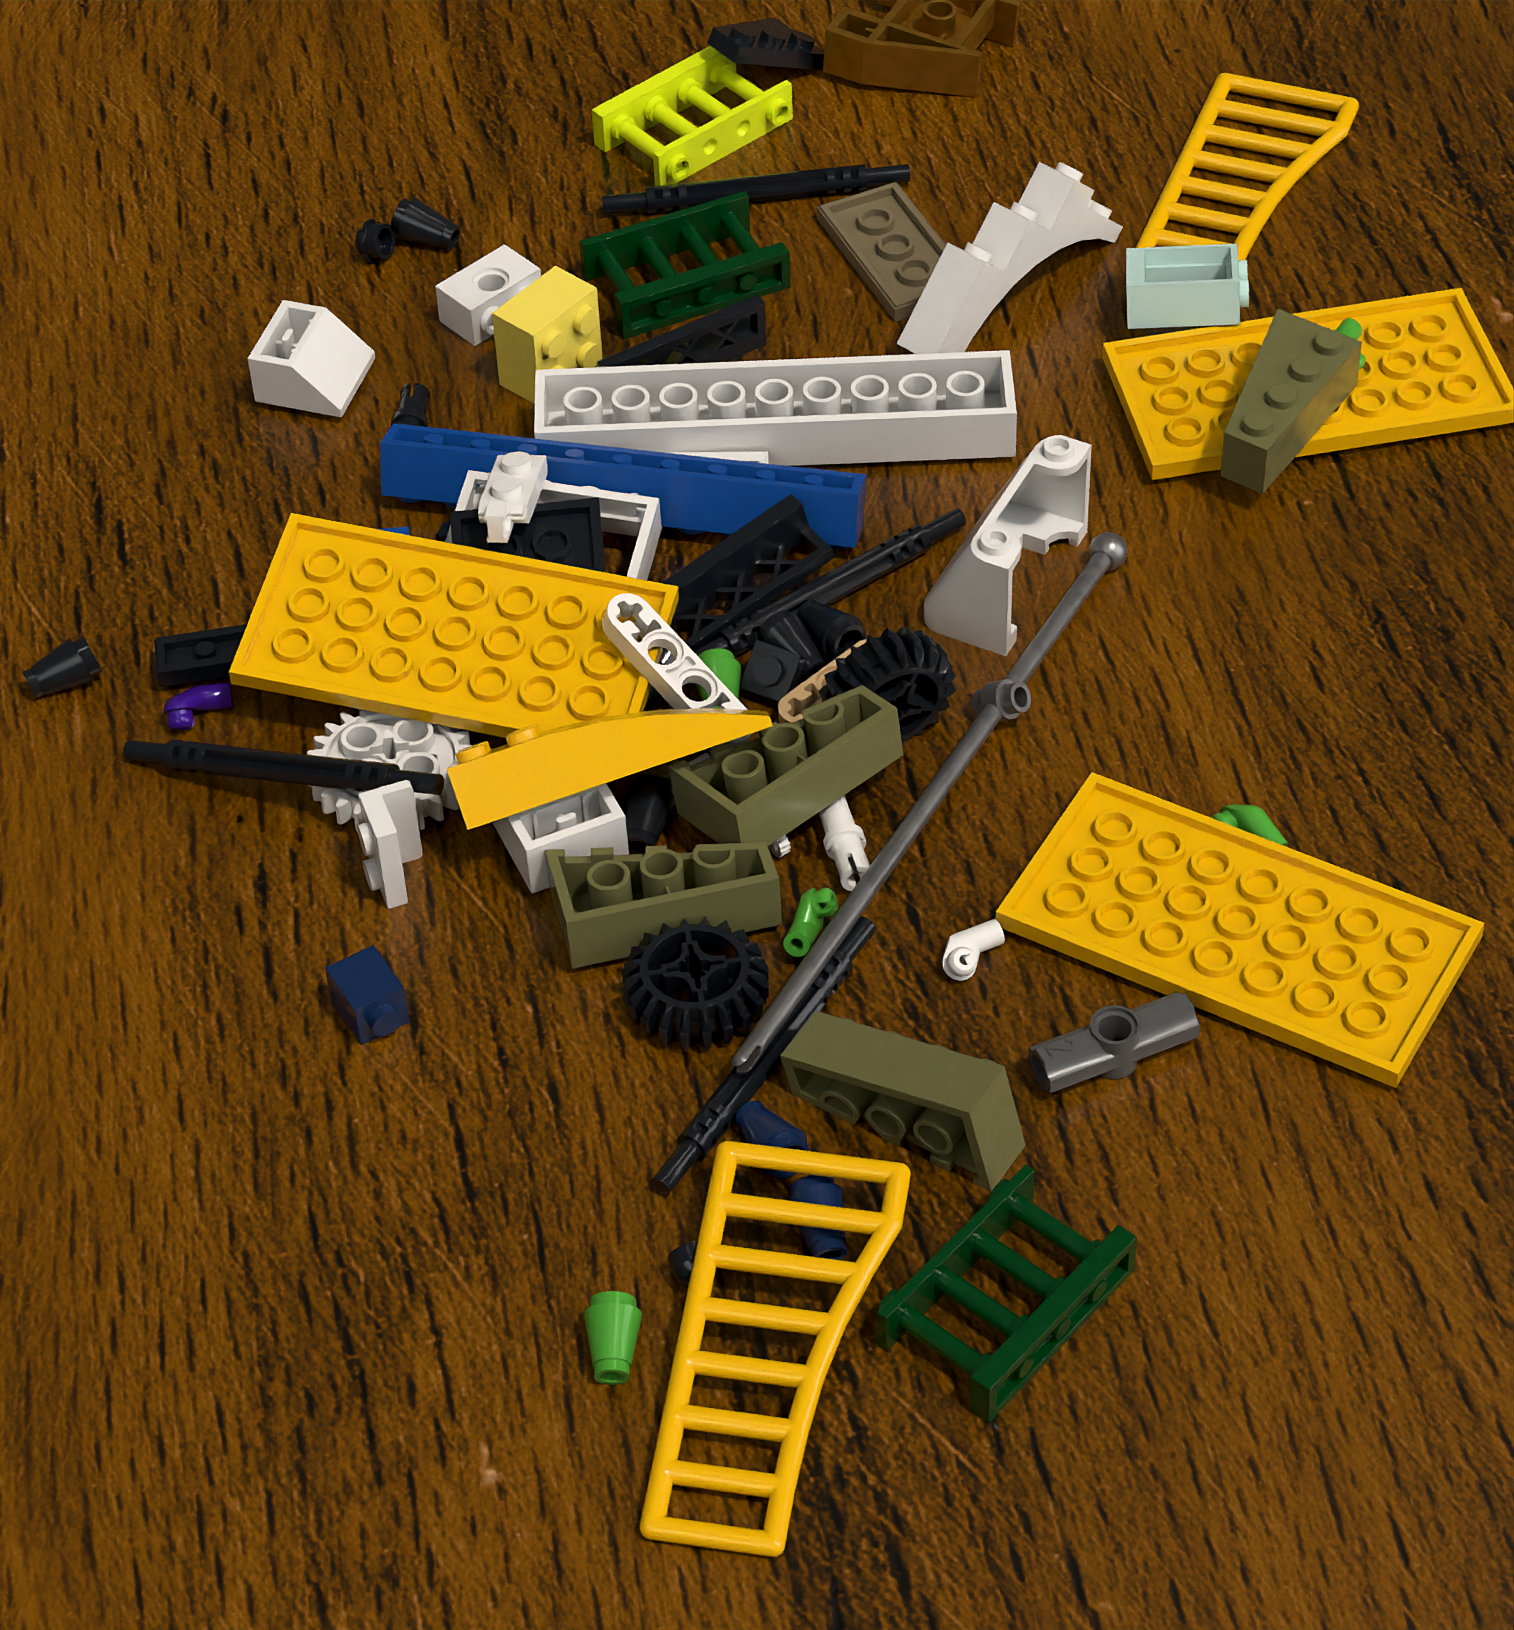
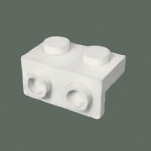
(389, 838)

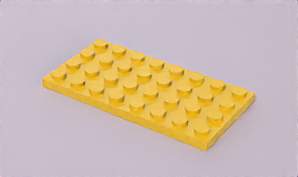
(1421, 377)
(440, 631)
(1242, 927)

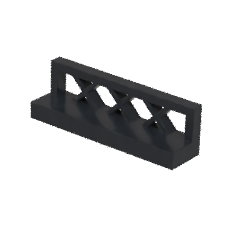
(705, 340)
(728, 566)

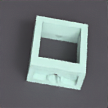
(1185, 286)

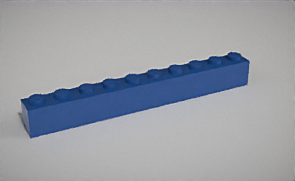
(692, 490)

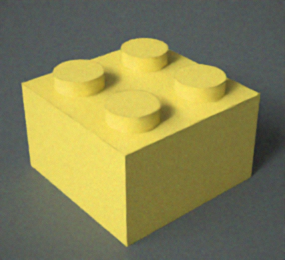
(546, 327)

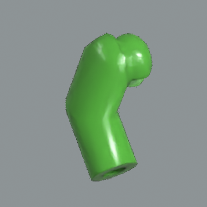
(1250, 819)
(809, 920)

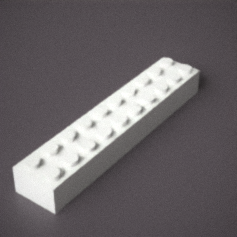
(791, 407)

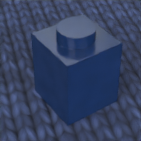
(367, 995)

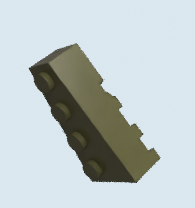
(1287, 398)
(789, 770)
(614, 899)
(909, 1092)

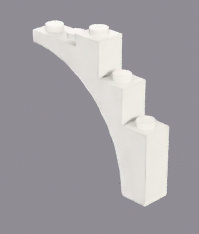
(972, 281)

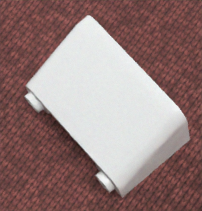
(1035, 507)

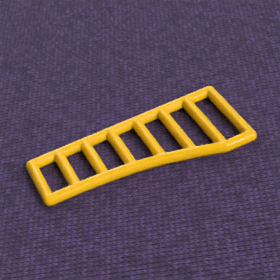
(1282, 178)
(807, 1378)

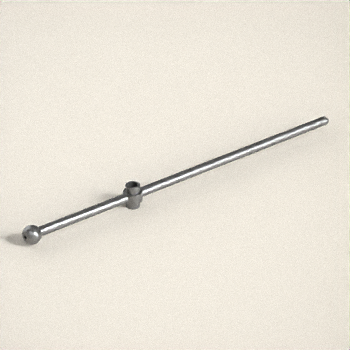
(993, 703)

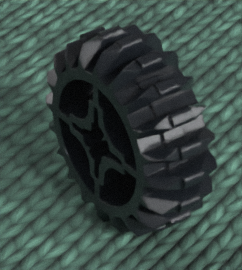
(903, 670)
(663, 989)

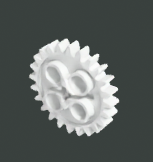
(393, 740)

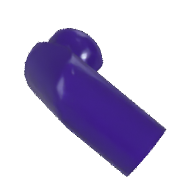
(196, 699)

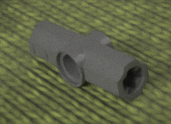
(1113, 1042)

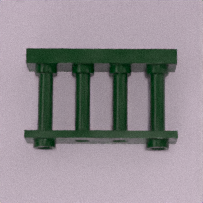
(694, 291)
(1029, 1339)

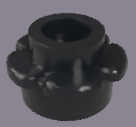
(375, 241)

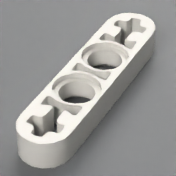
(664, 678)

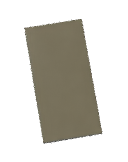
(885, 244)

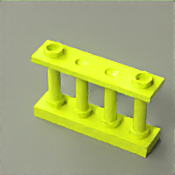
(678, 88)

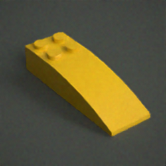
(583, 755)

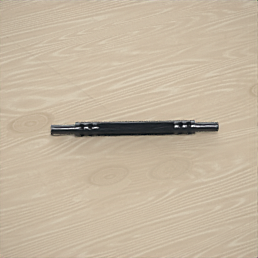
(758, 187)
(841, 580)
(279, 766)
(739, 1088)

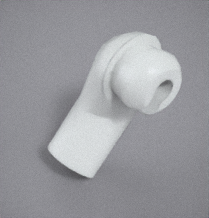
(965, 947)

